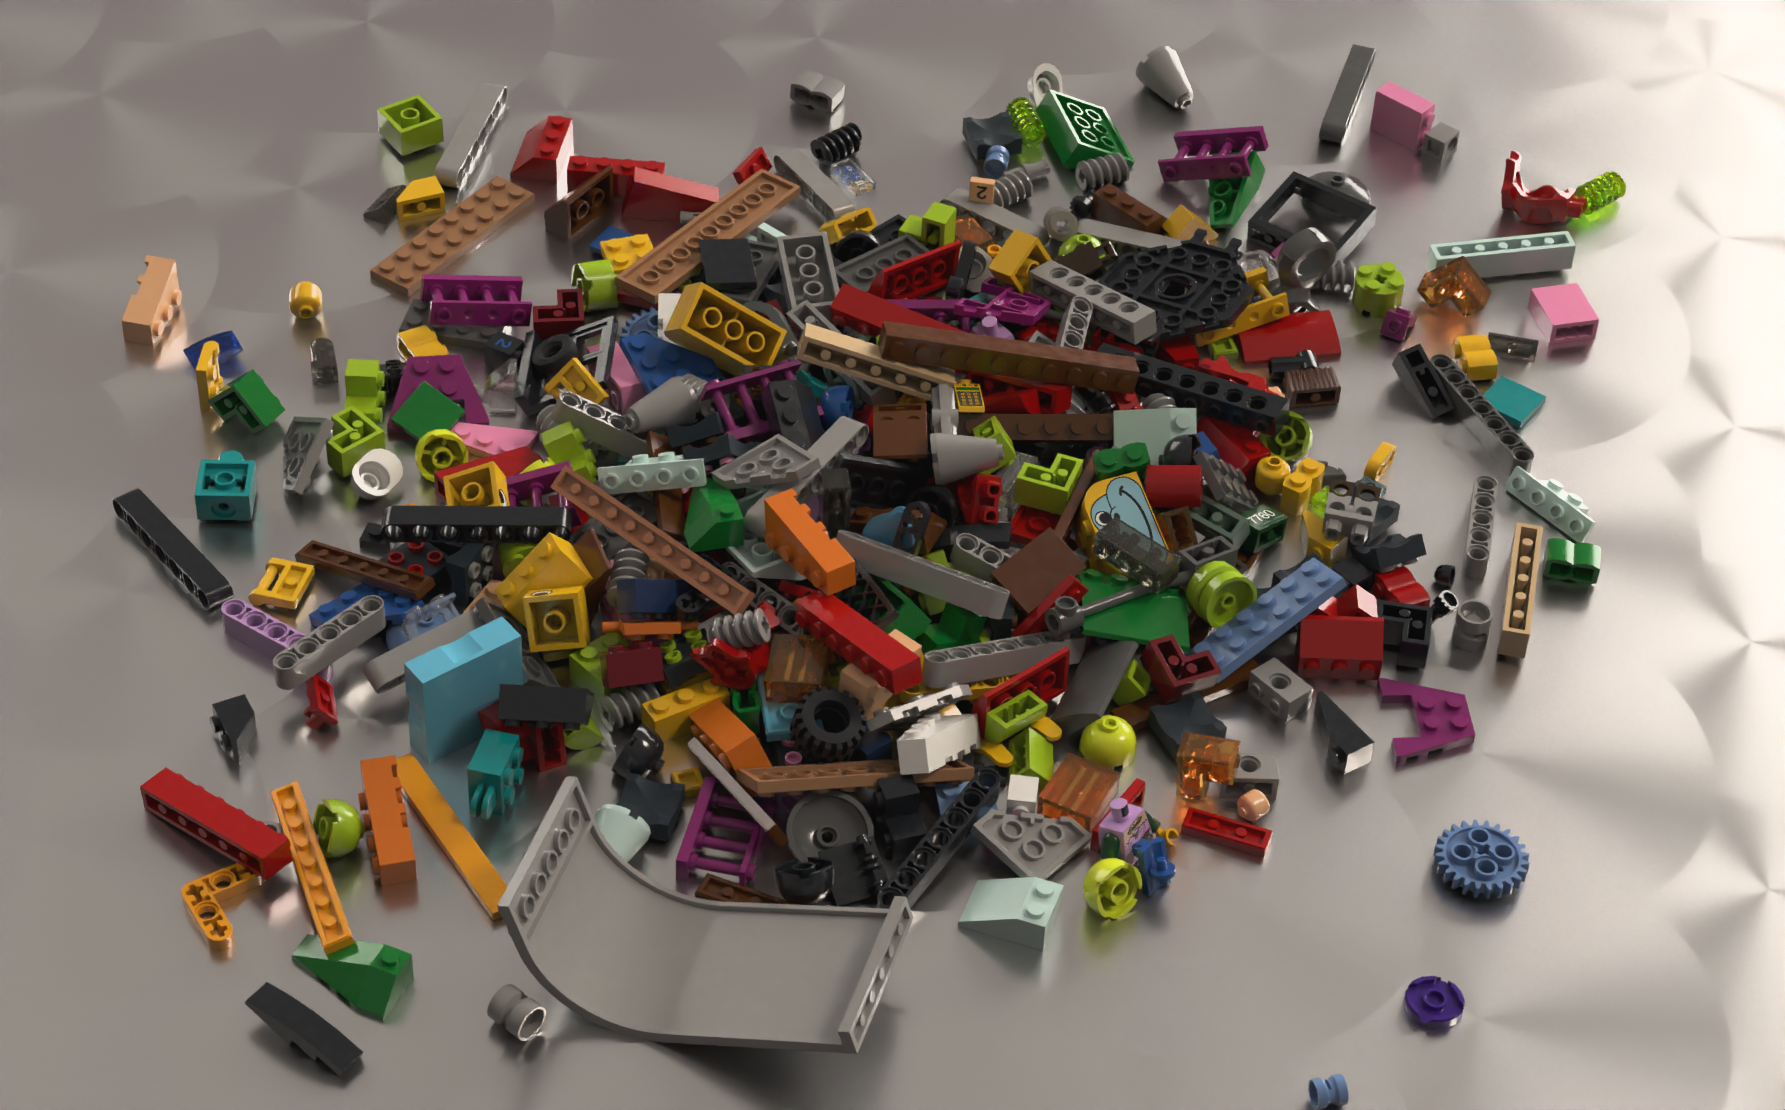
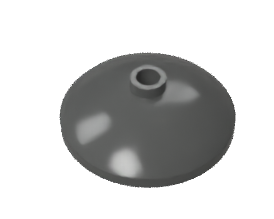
(1342, 182)
(825, 814)

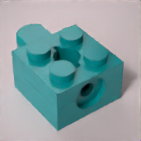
(229, 482)
(494, 773)

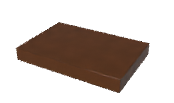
(1037, 570)

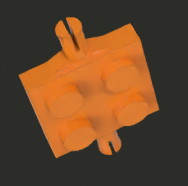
(639, 629)

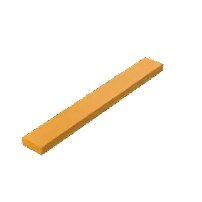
(451, 834)
(312, 868)

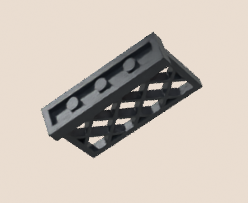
(871, 591)

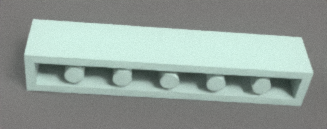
(1508, 254)

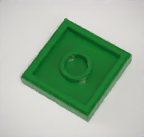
(427, 411)

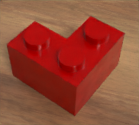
(1354, 602)

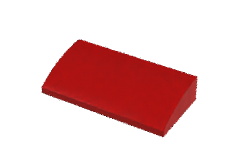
(918, 274)
(1290, 336)
(1044, 679)

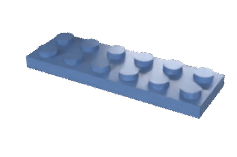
(1271, 616)

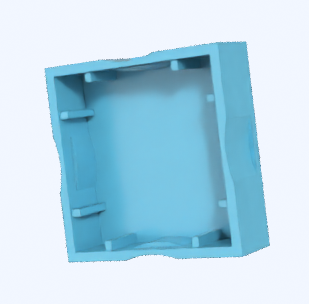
(457, 682)

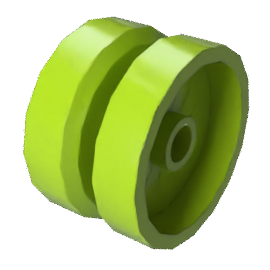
(1219, 593)

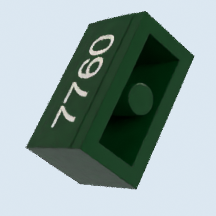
(1265, 526)

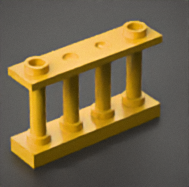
(1255, 314)

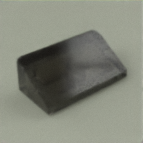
(385, 208)
(1513, 346)

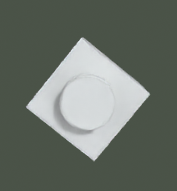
(1022, 794)

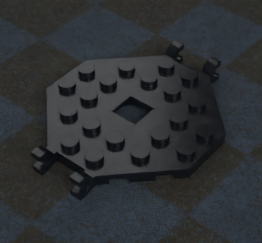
(1210, 272)

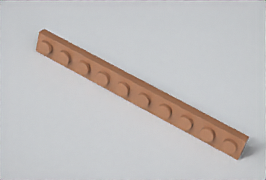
(653, 541)

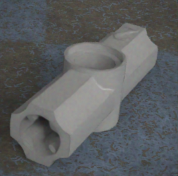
(943, 415)

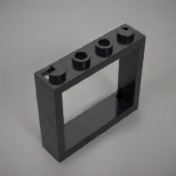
(1273, 236)

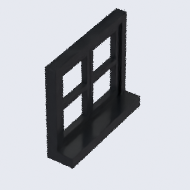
(531, 382)

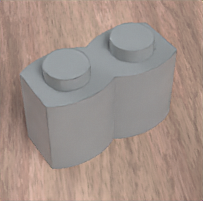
(817, 91)

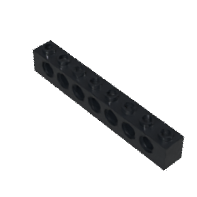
(1208, 394)

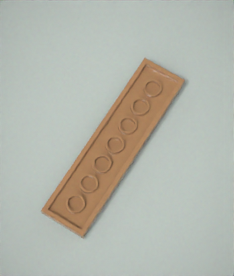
(452, 235)
(842, 775)

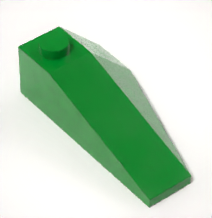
(1232, 195)
(713, 519)
(364, 973)

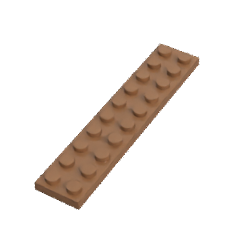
(728, 218)

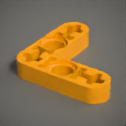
(210, 897)

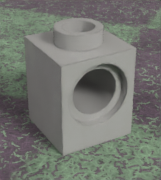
(1440, 142)

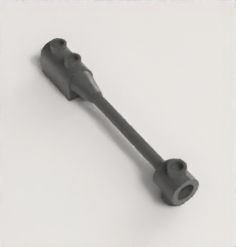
(1069, 615)

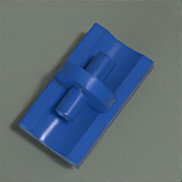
(1153, 864)

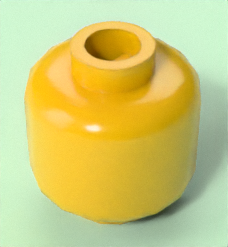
(305, 298)
(1271, 474)

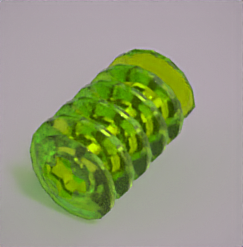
(1026, 121)
(1602, 191)

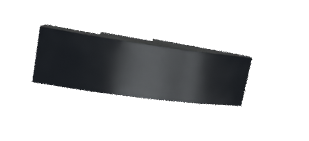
(993, 533)
(305, 1027)

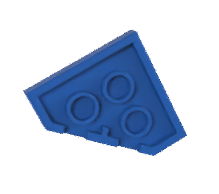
(659, 360)
(394, 604)

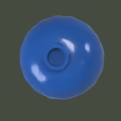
(836, 402)

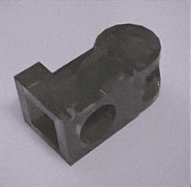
(323, 362)

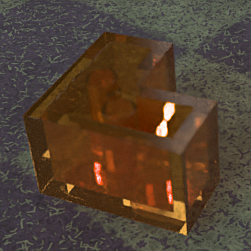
(1457, 283)
(1203, 761)

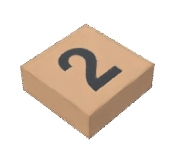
(981, 190)

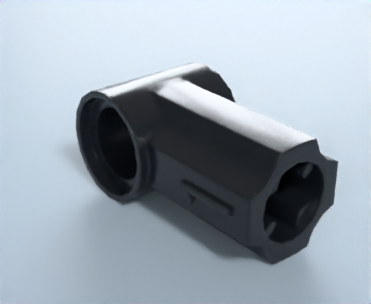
(1303, 360)

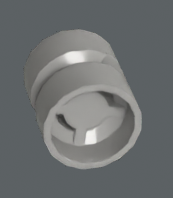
(1472, 625)
(516, 1012)

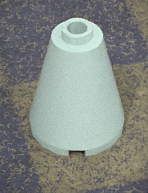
(622, 830)

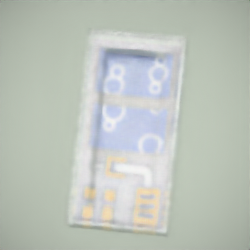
(852, 176)

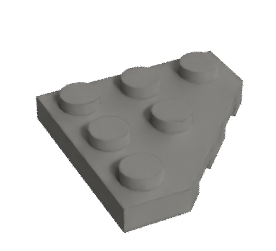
(304, 445)
(768, 463)
(904, 715)
(1030, 842)

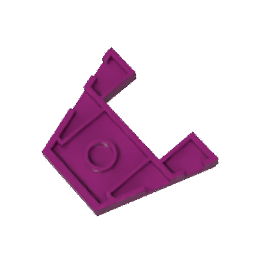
(1007, 306)
(447, 376)
(1439, 718)

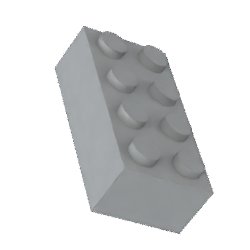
(807, 271)

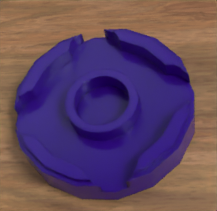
(1433, 1002)

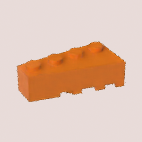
(806, 544)
(728, 739)
(386, 821)

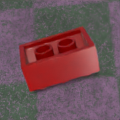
(544, 150)
(1235, 445)
(1339, 647)

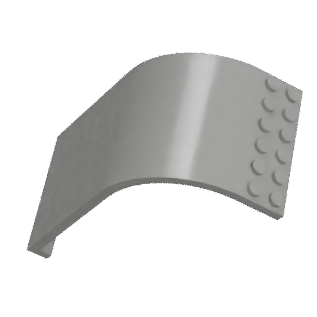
(689, 964)

